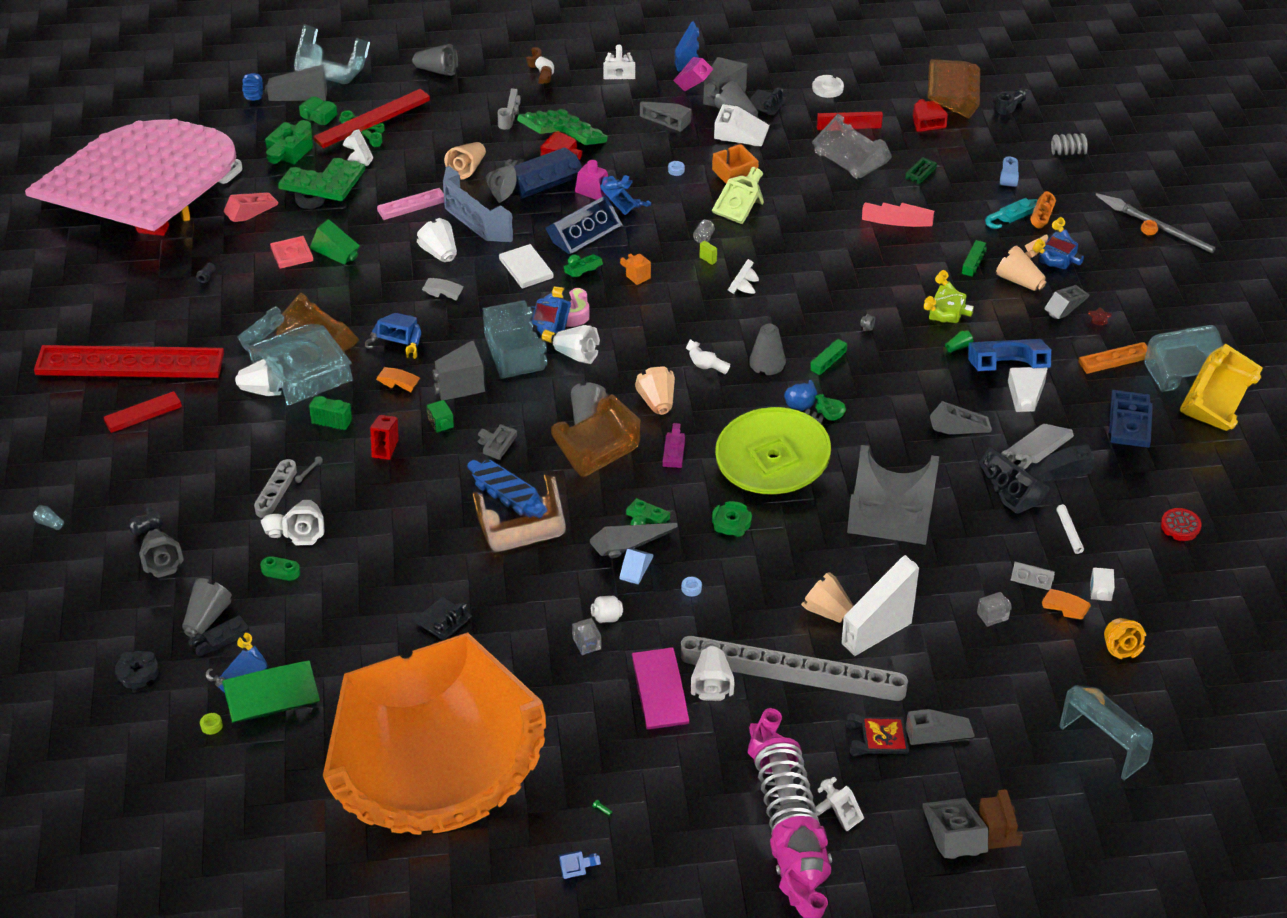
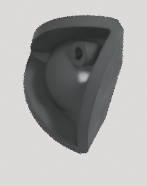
(502, 182)

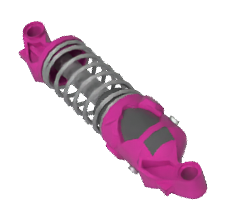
(797, 834)

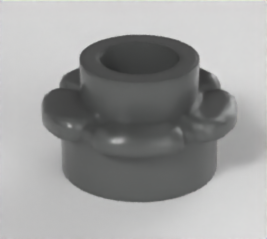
(867, 322)

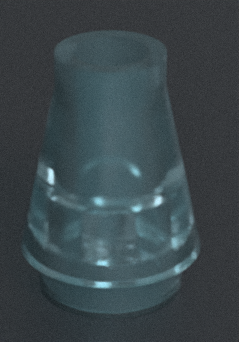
(45, 516)

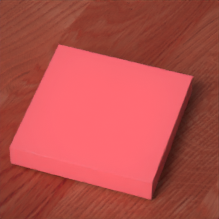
(291, 252)

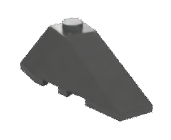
(615, 540)

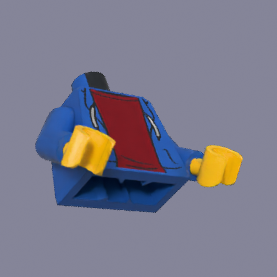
(1059, 249)
(551, 314)

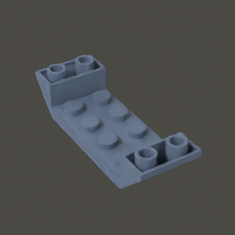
(490, 225)

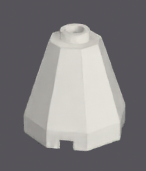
(438, 240)
(578, 343)
(259, 379)
(304, 523)
(712, 675)

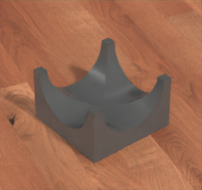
(892, 502)

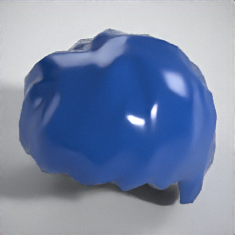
(801, 396)

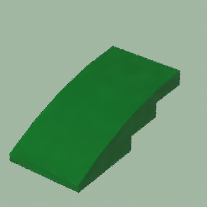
(270, 691)

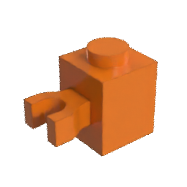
(637, 268)

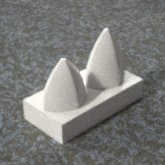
(362, 153)
(741, 282)

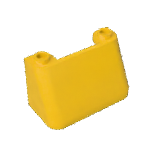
(1220, 387)

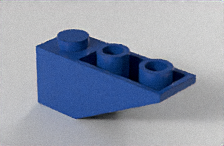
(687, 47)

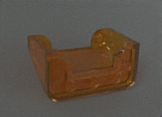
(304, 312)
(600, 437)

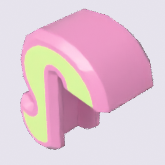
(579, 308)

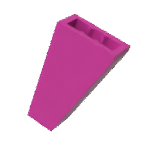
(693, 73)

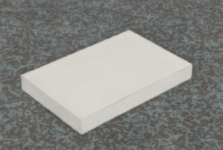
(526, 266)

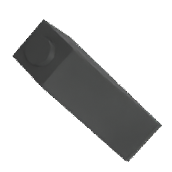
(667, 114)
(1065, 301)
(957, 420)

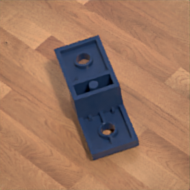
(1130, 418)

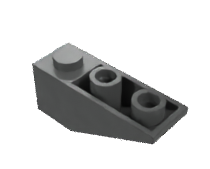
(936, 726)

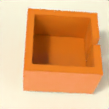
(739, 162)

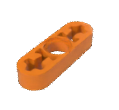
(1039, 217)

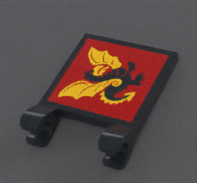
(880, 735)

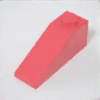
(245, 206)

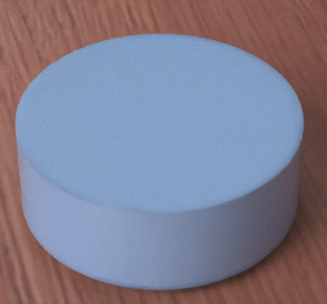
(676, 168)
(691, 586)

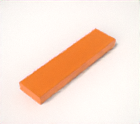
(1113, 357)

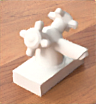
(619, 67)
(842, 802)

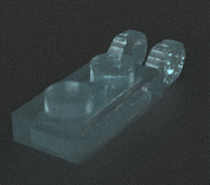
(261, 328)

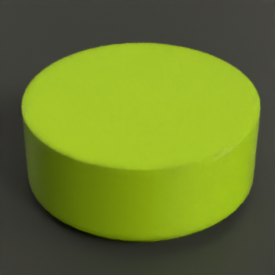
(211, 723)

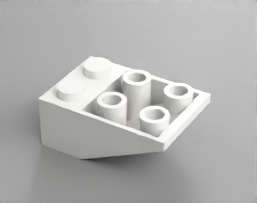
(739, 126)

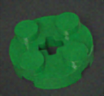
(723, 523)

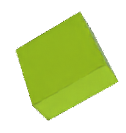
(708, 252)

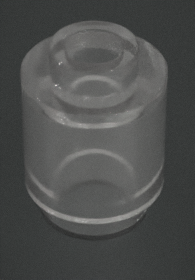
(703, 231)

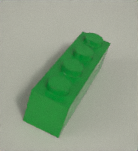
(974, 258)
(828, 356)

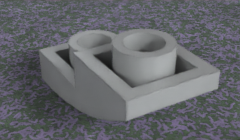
(436, 286)

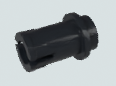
(204, 275)

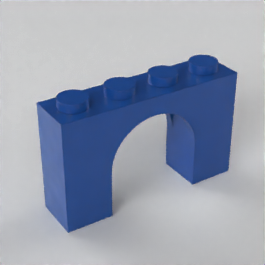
(1032, 351)

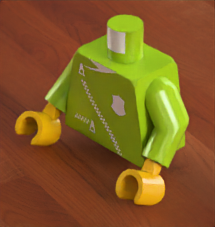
(948, 302)

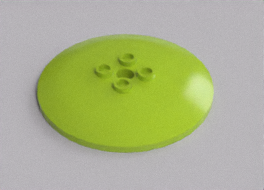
(789, 434)

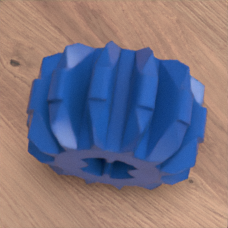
(252, 86)

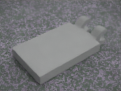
(1038, 444)

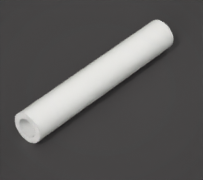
(1070, 529)

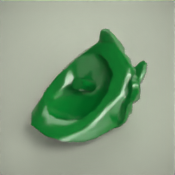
(830, 408)

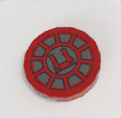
(1181, 524)

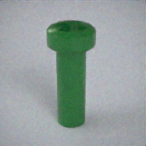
(597, 804)

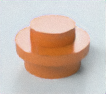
(1149, 227)

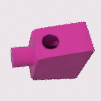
(590, 179)

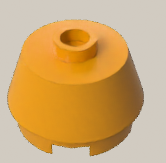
(1124, 638)

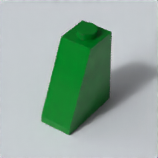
(334, 243)

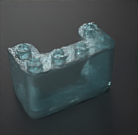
(512, 339)

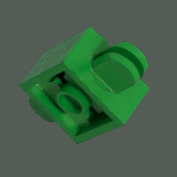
(289, 142)

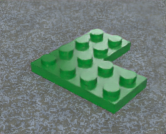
(563, 122)
(331, 184)

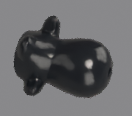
(143, 523)

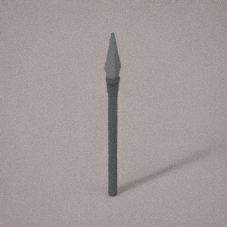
(1120, 205)

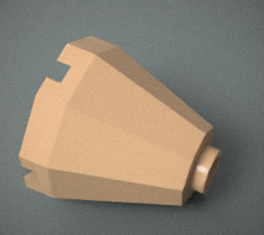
(657, 388)
(828, 599)

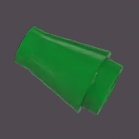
(960, 341)

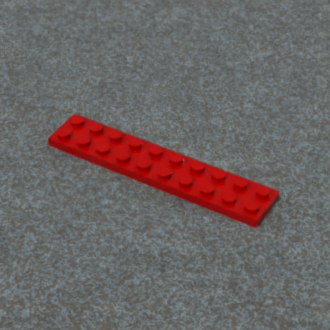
(129, 361)

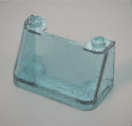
(1180, 354)

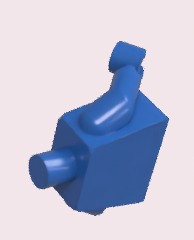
(619, 196)

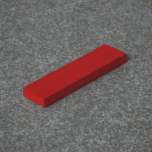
(858, 120)
(142, 411)

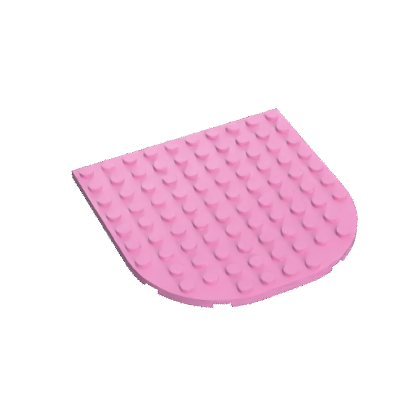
(140, 172)

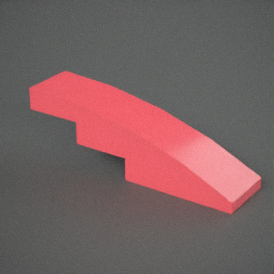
(900, 216)

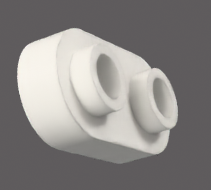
(236, 167)

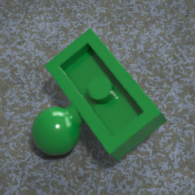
(577, 266)
(646, 513)

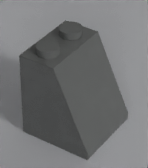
(723, 72)
(459, 373)

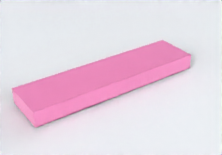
(411, 203)

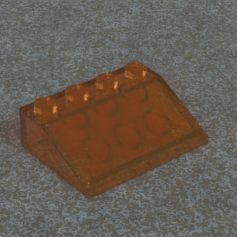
(955, 85)

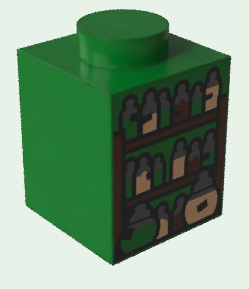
(440, 416)

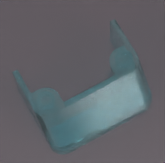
(311, 55)
(1113, 721)

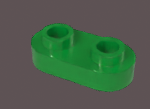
(280, 568)

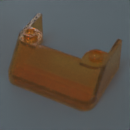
(524, 529)

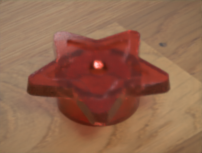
(1099, 317)

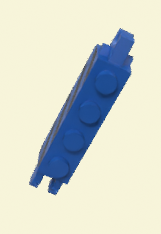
(508, 488)

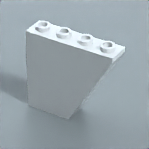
(882, 609)

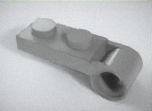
(507, 115)

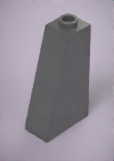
(298, 85)

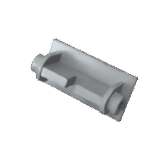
(1032, 575)

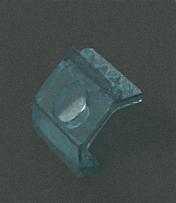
(304, 361)

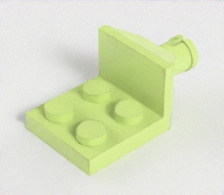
(739, 196)

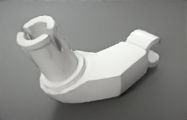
(706, 359)

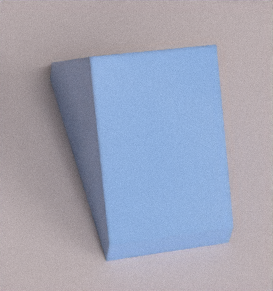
(635, 565)

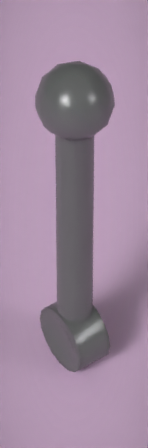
(318, 460)

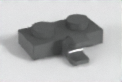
(497, 443)

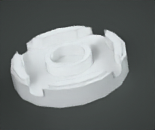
(827, 86)

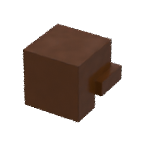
(1000, 820)

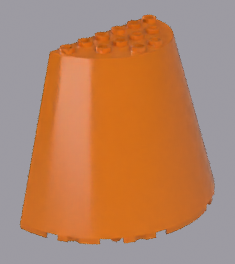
(432, 738)

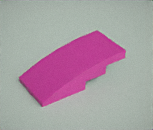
(660, 688)

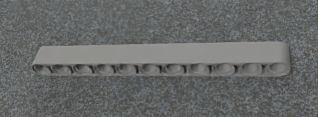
(801, 669)

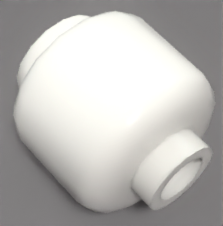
(607, 609)

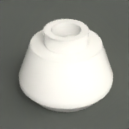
(273, 525)

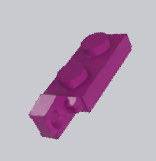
(674, 448)

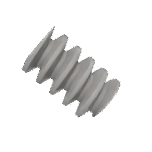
(1069, 143)

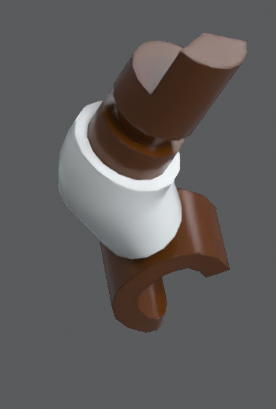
(543, 64)

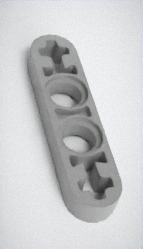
(272, 487)

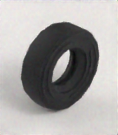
(308, 203)

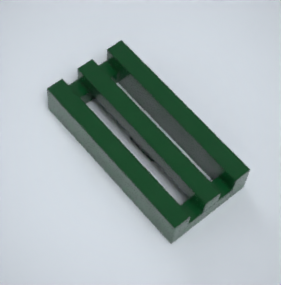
(924, 171)

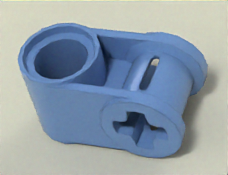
(1009, 173)

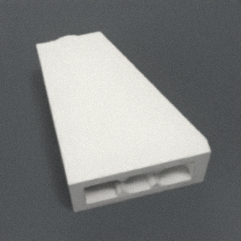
(1026, 387)

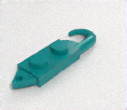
(1012, 212)

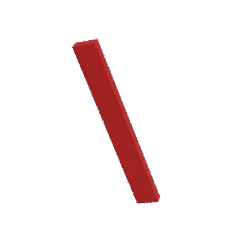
(371, 118)

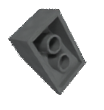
(956, 828)

